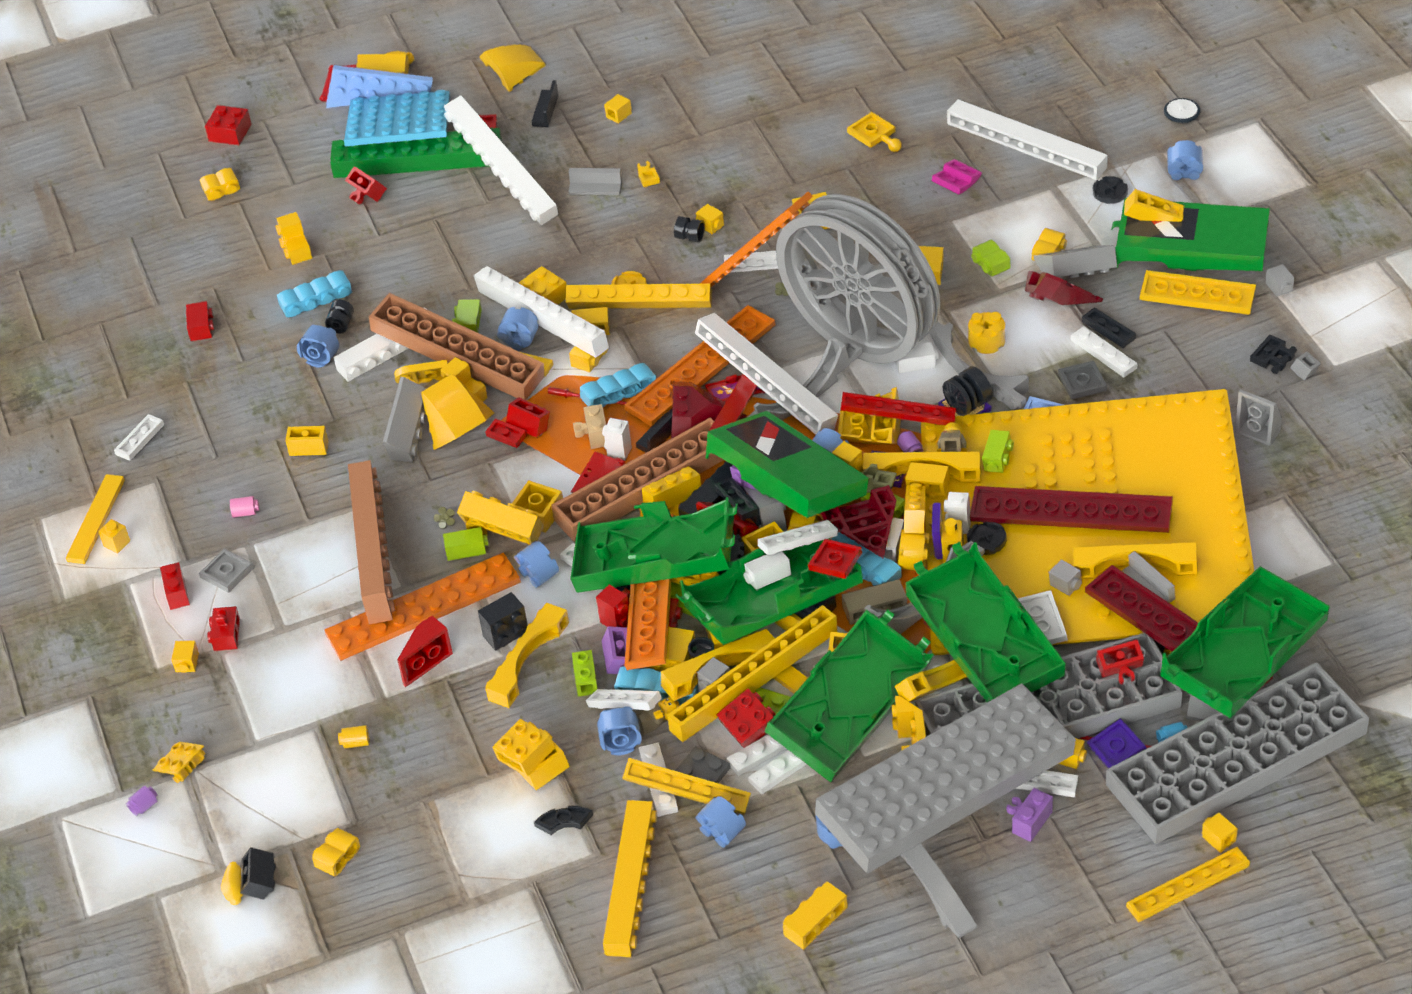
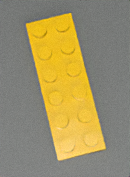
(1198, 292)

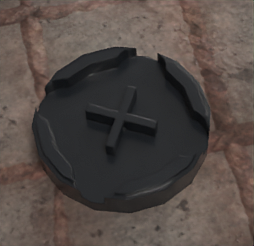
(1110, 190)
(988, 536)

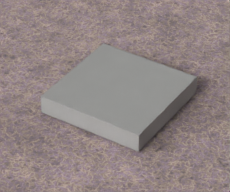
(226, 570)

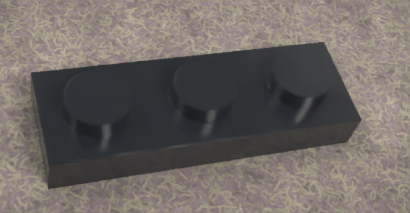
(1108, 327)

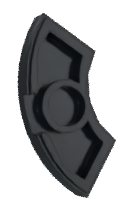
(563, 818)

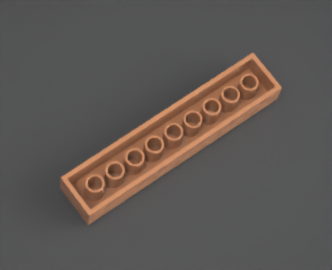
(445, 340)
(622, 488)
(370, 542)

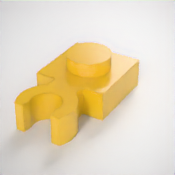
(647, 175)

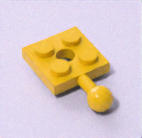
(874, 129)

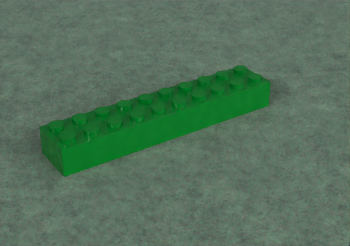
(406, 156)

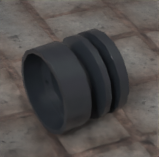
(967, 390)

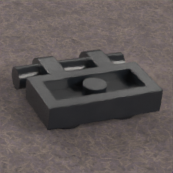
(1268, 351)

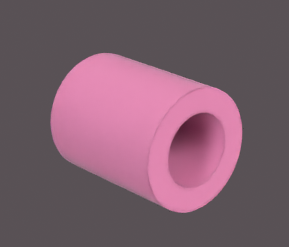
(244, 506)

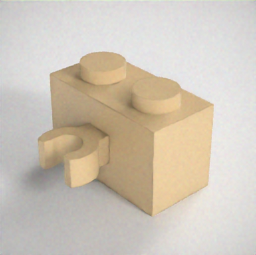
(593, 427)

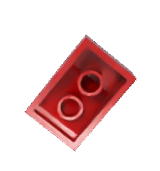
(424, 650)

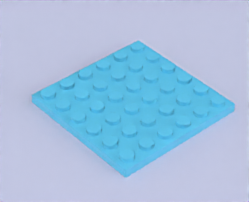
(397, 118)

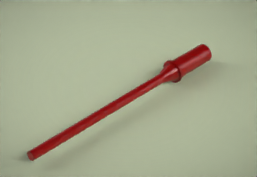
(566, 393)

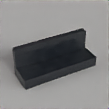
(545, 106)
(656, 434)
(746, 507)

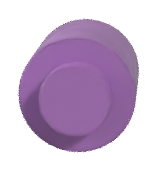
(909, 443)
(142, 800)

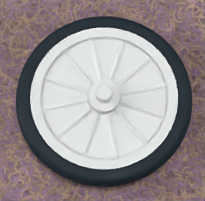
(1182, 110)

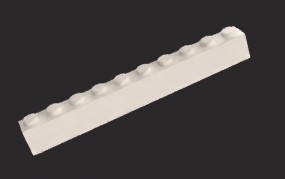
(1027, 139)
(500, 160)
(549, 315)
(765, 373)

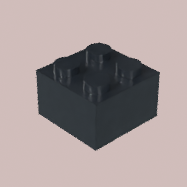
(503, 621)

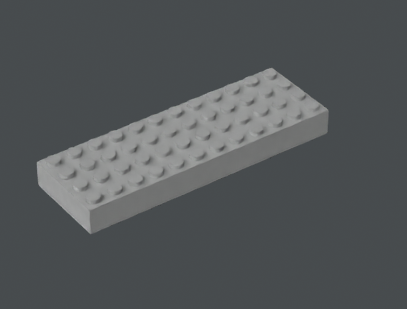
(1080, 698)
(1237, 755)
(944, 777)

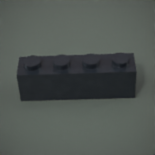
(706, 491)

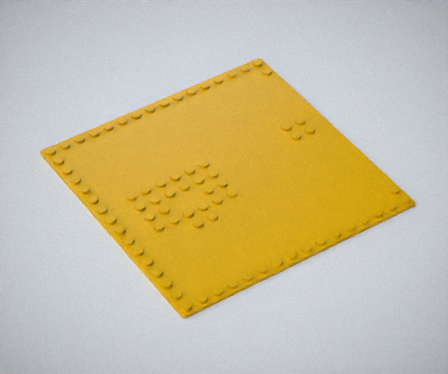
(1122, 446)

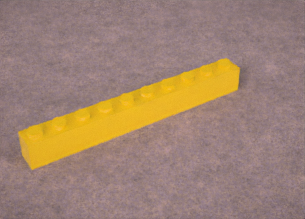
(752, 673)

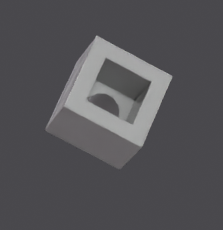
(1305, 365)

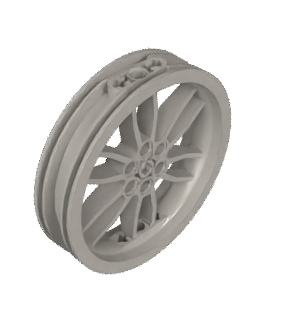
(857, 279)

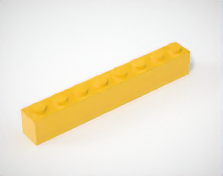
(639, 296)
(629, 879)

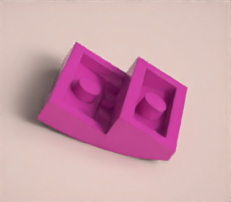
(956, 176)

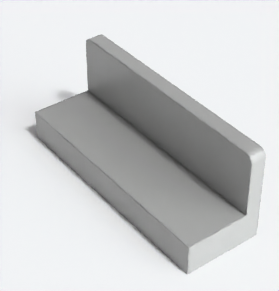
(595, 181)
(1149, 577)

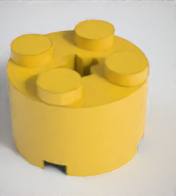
(986, 332)
(912, 549)

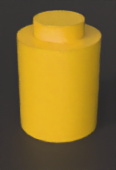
(354, 737)

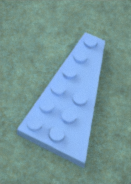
(357, 82)

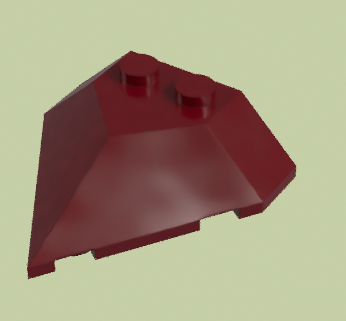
(1057, 290)
(692, 407)
(866, 521)

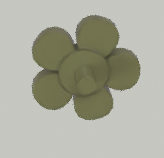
(780, 289)
(445, 517)

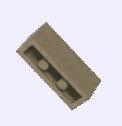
(882, 596)

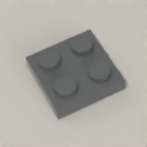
(1082, 380)
(704, 765)

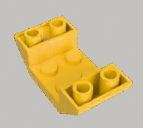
(908, 721)

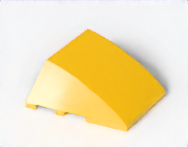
(512, 63)
(452, 410)
(870, 428)

